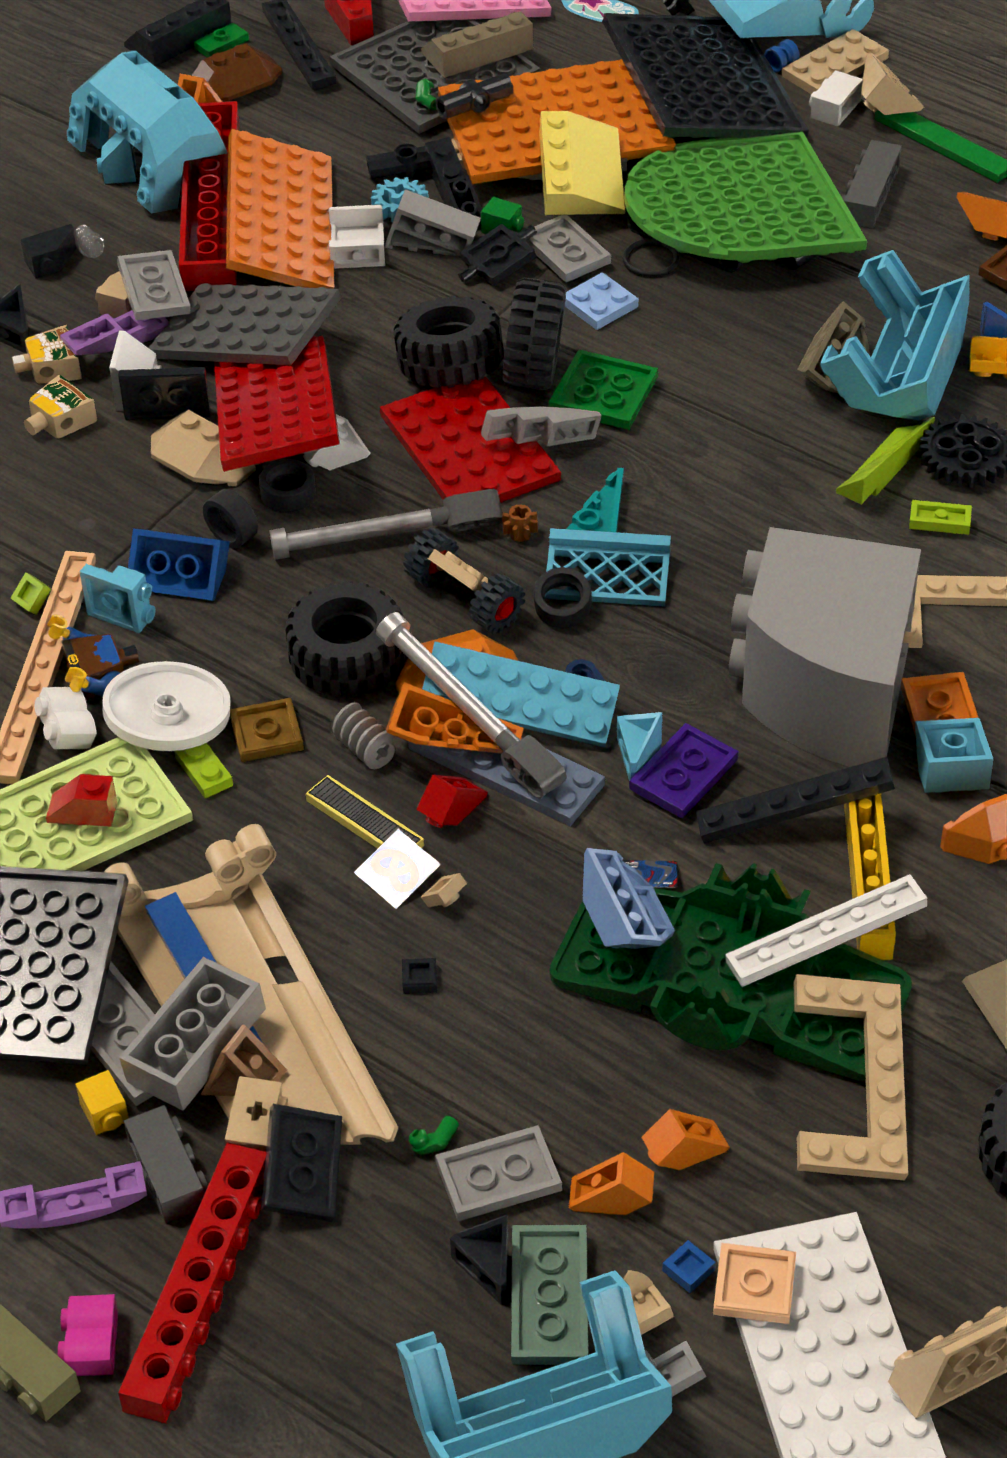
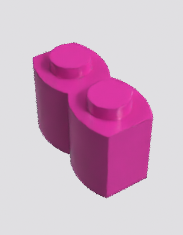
(90, 1334)

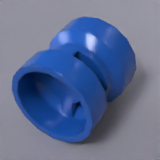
(782, 54)

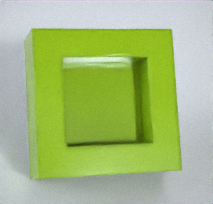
(31, 593)

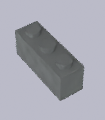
(166, 1163)

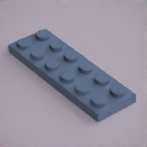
(562, 803)

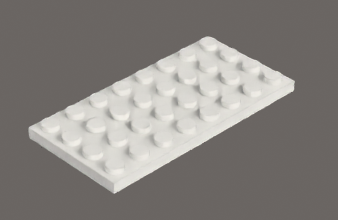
(833, 1361)

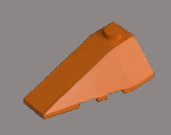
(438, 722)

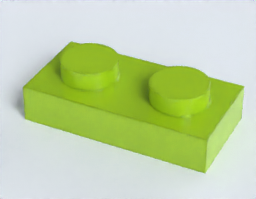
(940, 517)
(204, 769)

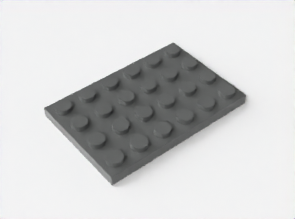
(246, 324)

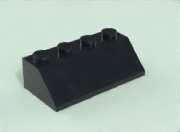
(179, 30)

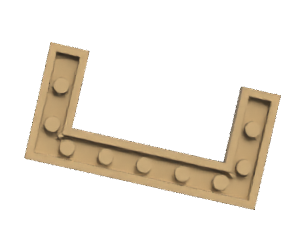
(954, 591)
(886, 1147)

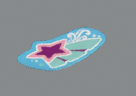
(596, 8)

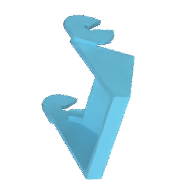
(793, 17)

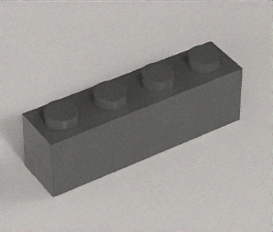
(872, 181)

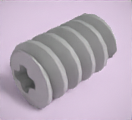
(363, 735)

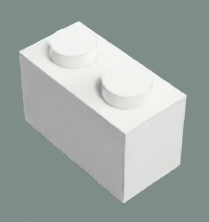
(836, 98)

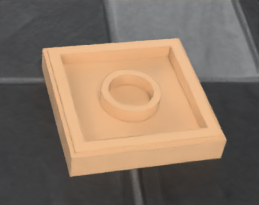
(754, 1283)

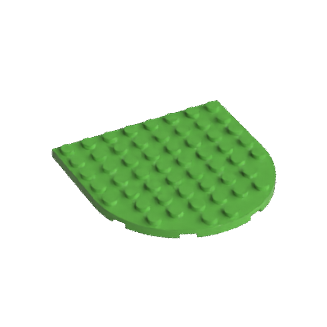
(742, 200)

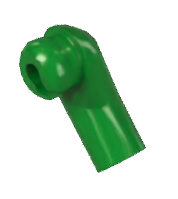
(437, 1141)

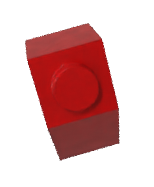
(449, 800)
(84, 802)

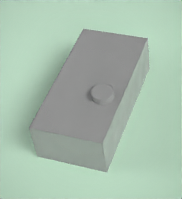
(189, 1032)

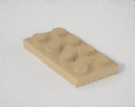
(842, 54)

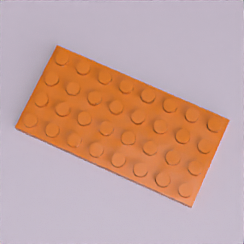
(279, 211)

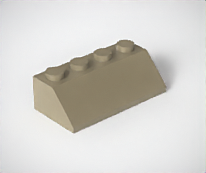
(480, 44)

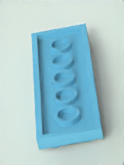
(532, 694)

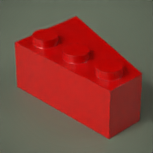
(352, 18)

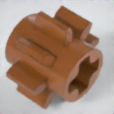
(520, 523)

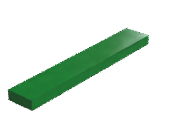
(947, 143)

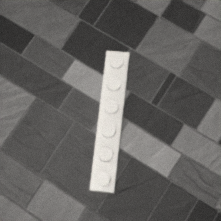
(826, 930)

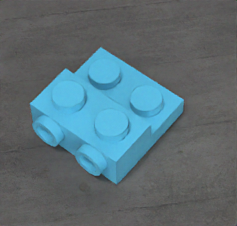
(118, 596)

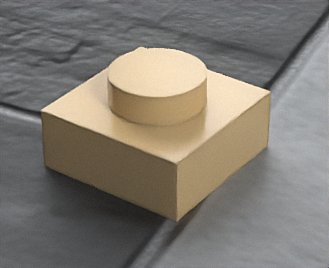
(444, 891)

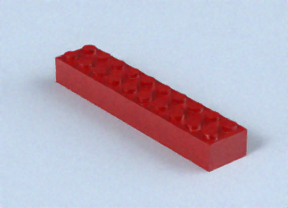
(205, 208)

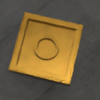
(266, 729)

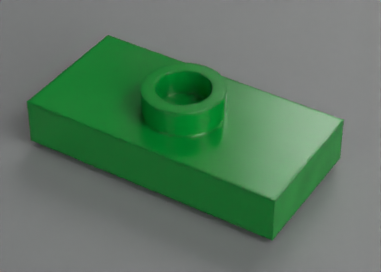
(221, 40)

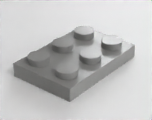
(568, 248)
(153, 285)
(498, 1173)

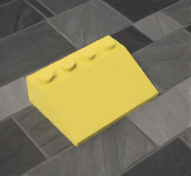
(580, 165)

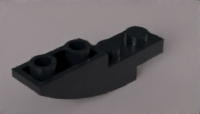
(450, 178)

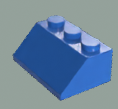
(179, 563)

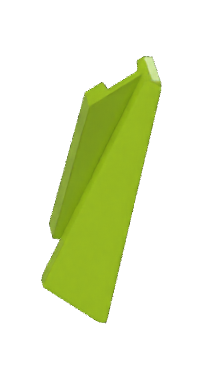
(884, 463)

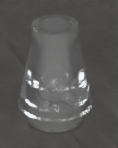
(89, 242)

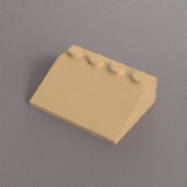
(952, 1364)

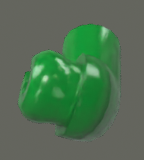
(423, 92)

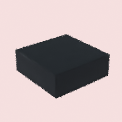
(419, 975)

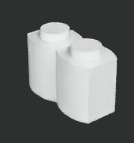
(65, 718)

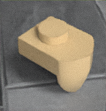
(648, 1302)

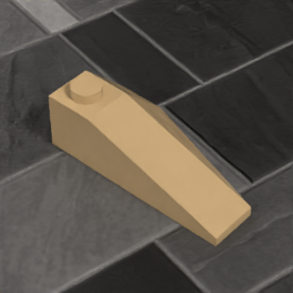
(885, 91)

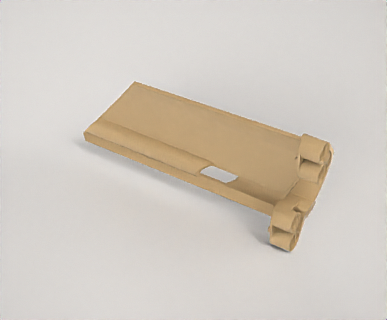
(241, 930)

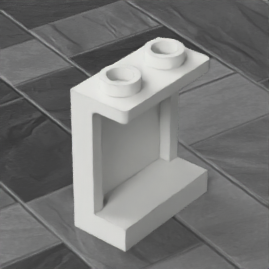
(357, 236)

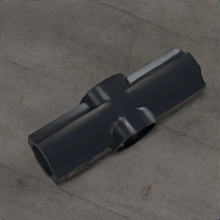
(474, 96)
(403, 161)

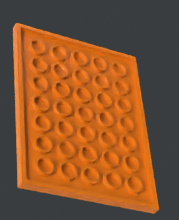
(506, 137)

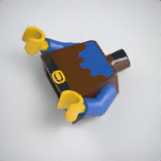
(90, 658)

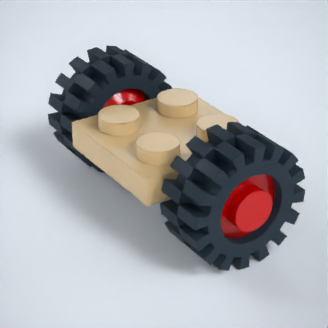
(497, 597)

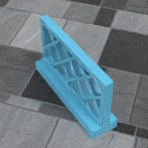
(610, 548)

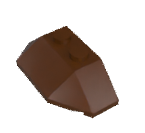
(238, 71)

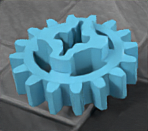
(391, 194)

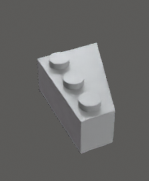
(431, 226)

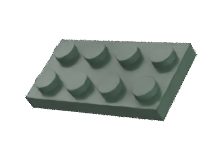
(547, 1294)

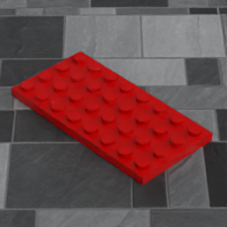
(275, 408)

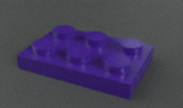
(683, 770)

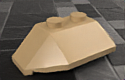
(193, 450)

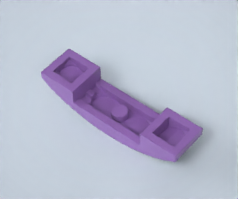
(74, 1202)

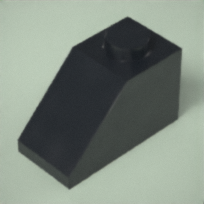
(49, 250)

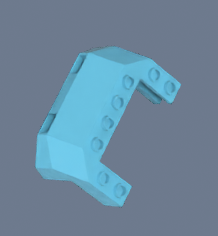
(151, 116)
(914, 348)
(573, 1410)

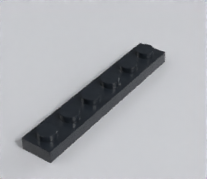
(299, 44)
(795, 800)

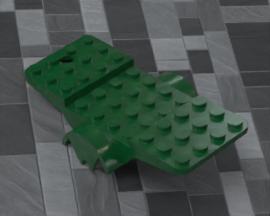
(698, 993)

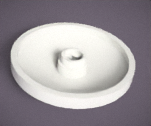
(166, 706)

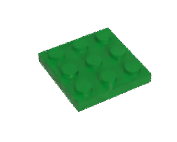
(605, 386)

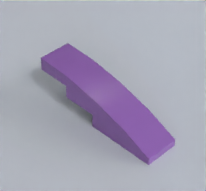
(101, 333)

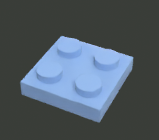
(600, 301)

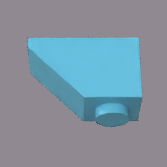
(117, 161)

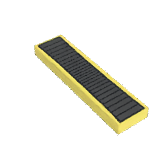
(356, 813)

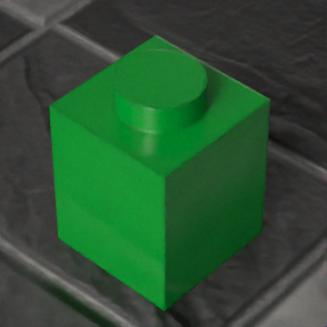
(501, 212)

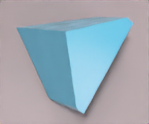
(639, 739)

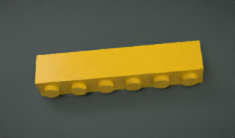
(869, 866)

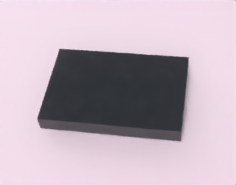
(164, 392)
(302, 1163)

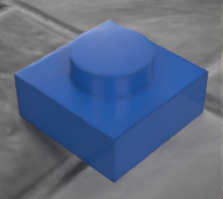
(689, 1266)

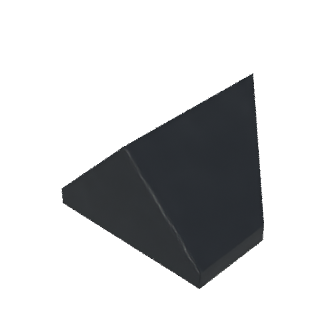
(13, 320)
(485, 1255)

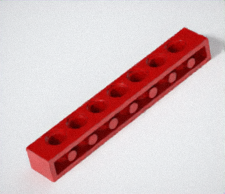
(155, 1397)

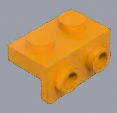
(988, 356)

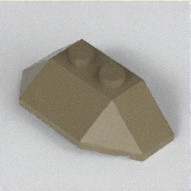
(839, 327)

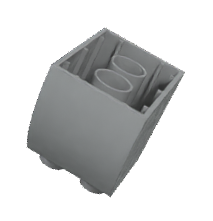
(825, 640)

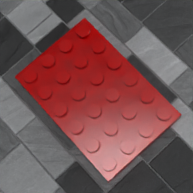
(446, 442)

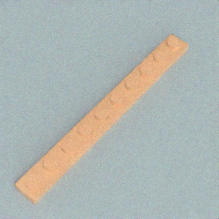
(40, 667)

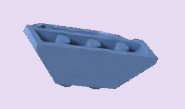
(622, 903)

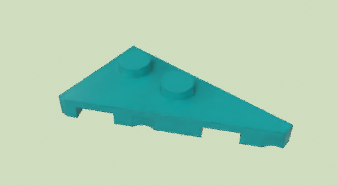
(602, 507)

